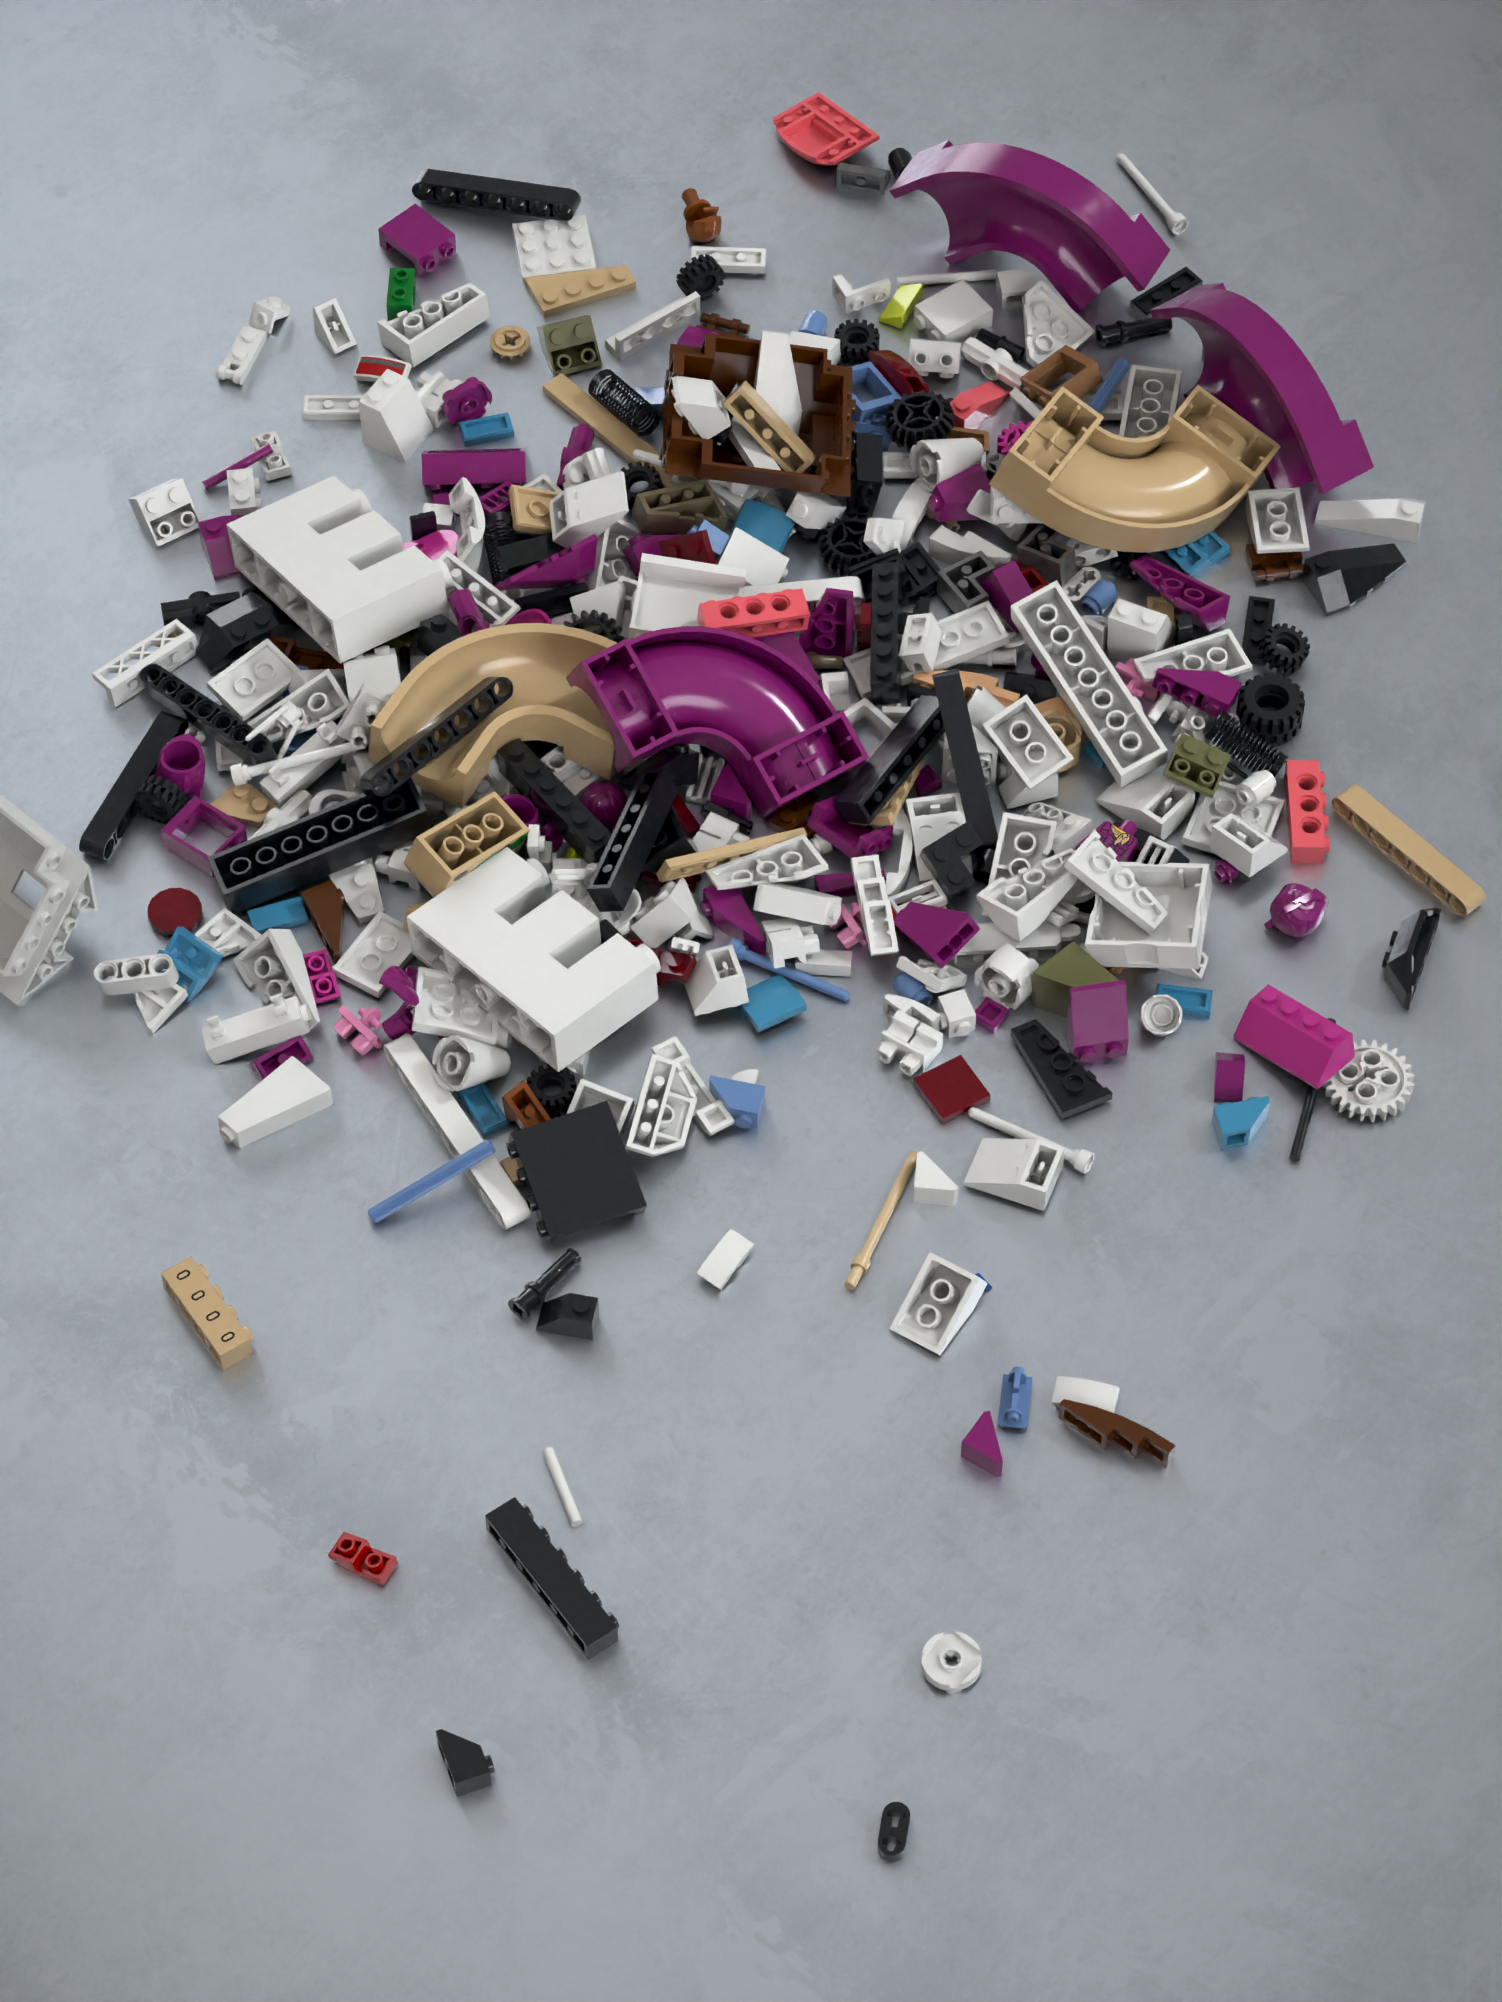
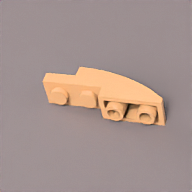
(969, 683)

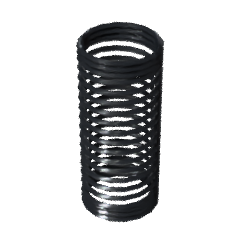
(640, 414)
(499, 532)
(1222, 726)

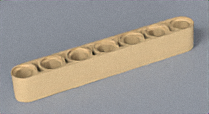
(1408, 850)

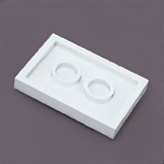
(253, 680)
(373, 952)

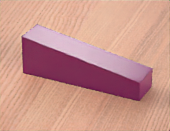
(837, 884)

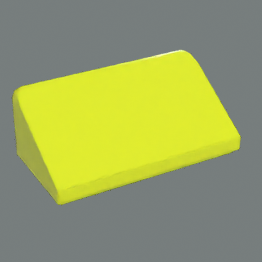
(902, 305)

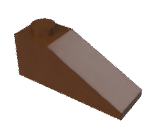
(326, 914)

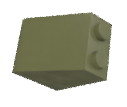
(1063, 971)

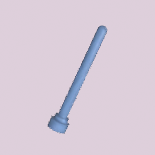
(743, 953)

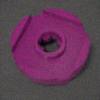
(470, 391)

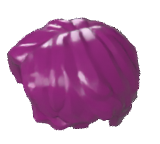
(605, 802)

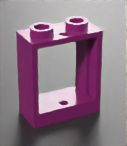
(187, 819)

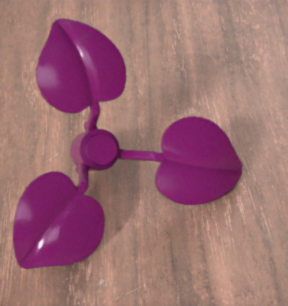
(404, 986)

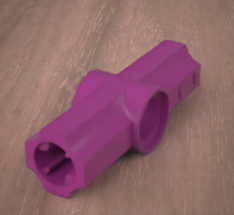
(579, 443)
(466, 611)

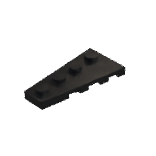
(1059, 1073)

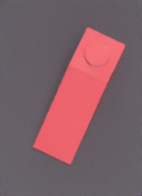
(977, 404)

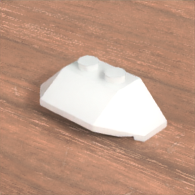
(492, 603)
(661, 1110)

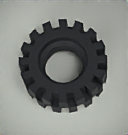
(701, 276)
(861, 332)
(641, 473)
(1288, 638)
(159, 798)
(548, 1077)

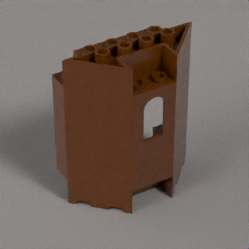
(824, 423)

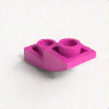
(321, 976)

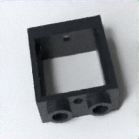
(867, 475)

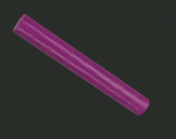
(240, 464)

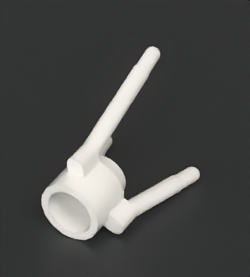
(286, 715)

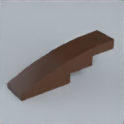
(1108, 1428)

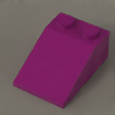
(1097, 1021)

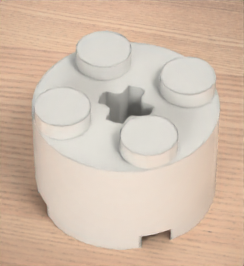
(1006, 976)

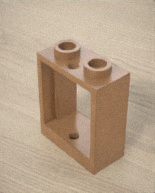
(1054, 367)

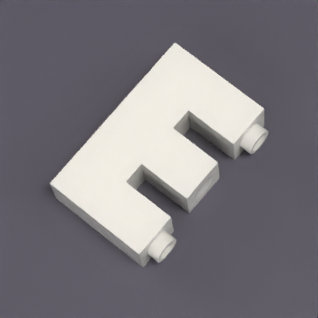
(338, 568)
(534, 958)

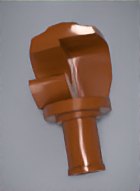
(701, 218)

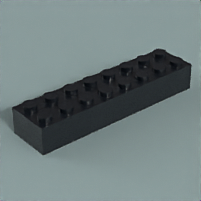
(318, 845)

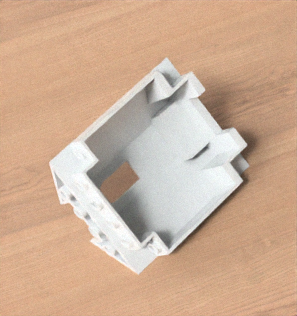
(30, 938)

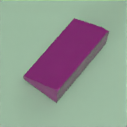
(273, 1059)

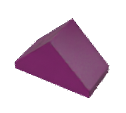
(730, 794)
(1229, 1077)
(982, 1446)

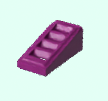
(494, 495)

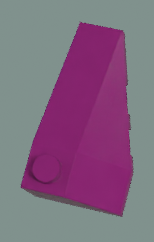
(217, 545)
(557, 570)
(1184, 593)
(831, 625)

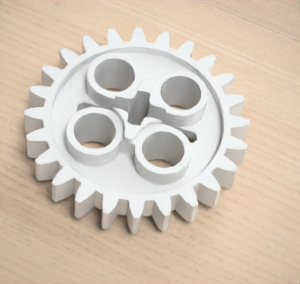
(1370, 1082)

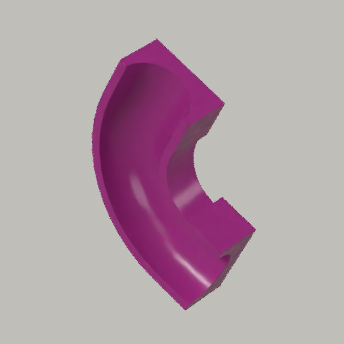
(1037, 210)
(1271, 385)
(725, 696)

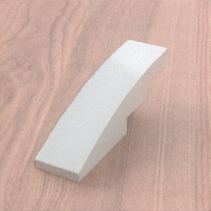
(874, 905)

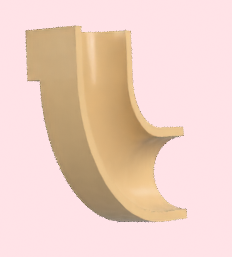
(1134, 490)
(541, 706)

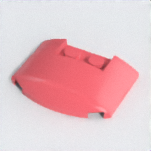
(822, 131)

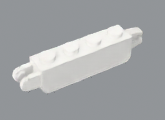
(1039, 945)

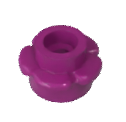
(1225, 871)

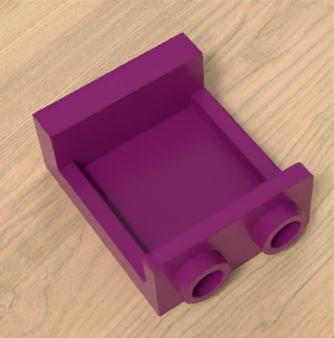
(418, 238)
(851, 839)

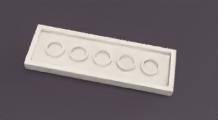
(962, 638)

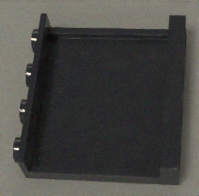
(576, 1171)

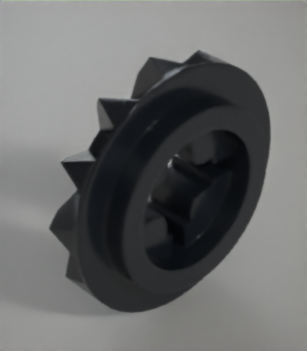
(1121, 564)

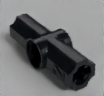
(195, 607)

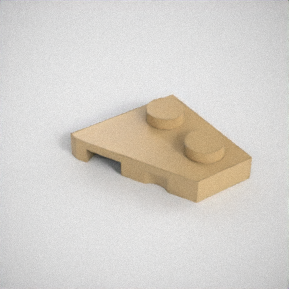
(245, 804)

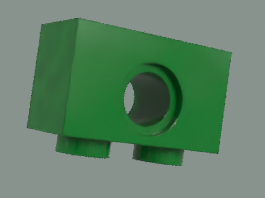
(401, 291)

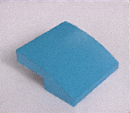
(765, 524)
(1199, 554)
(192, 959)
(771, 1003)

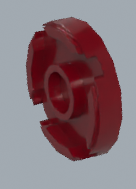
(174, 909)

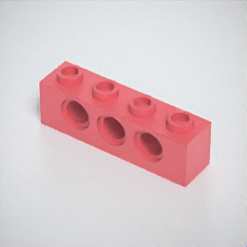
(738, 612)
(1305, 811)

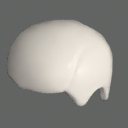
(1161, 1015)

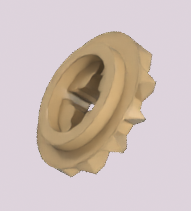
(513, 335)

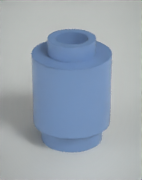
(814, 323)
(1098, 598)
(911, 988)

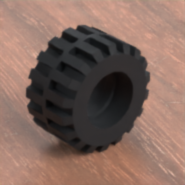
(1273, 693)

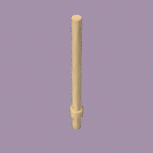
(862, 1260)

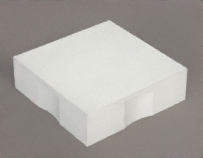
(1176, 942)

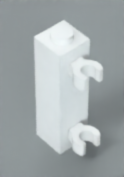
(283, 784)
(255, 1029)

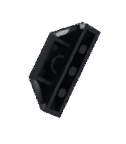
(240, 627)
(1410, 953)

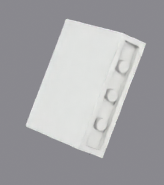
(673, 588)

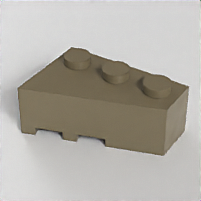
(678, 508)

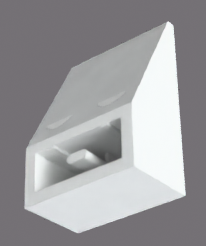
(588, 509)
(1151, 803)
(931, 819)
(1070, 827)
(1016, 1170)

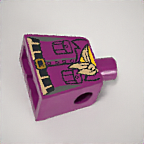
(1119, 839)

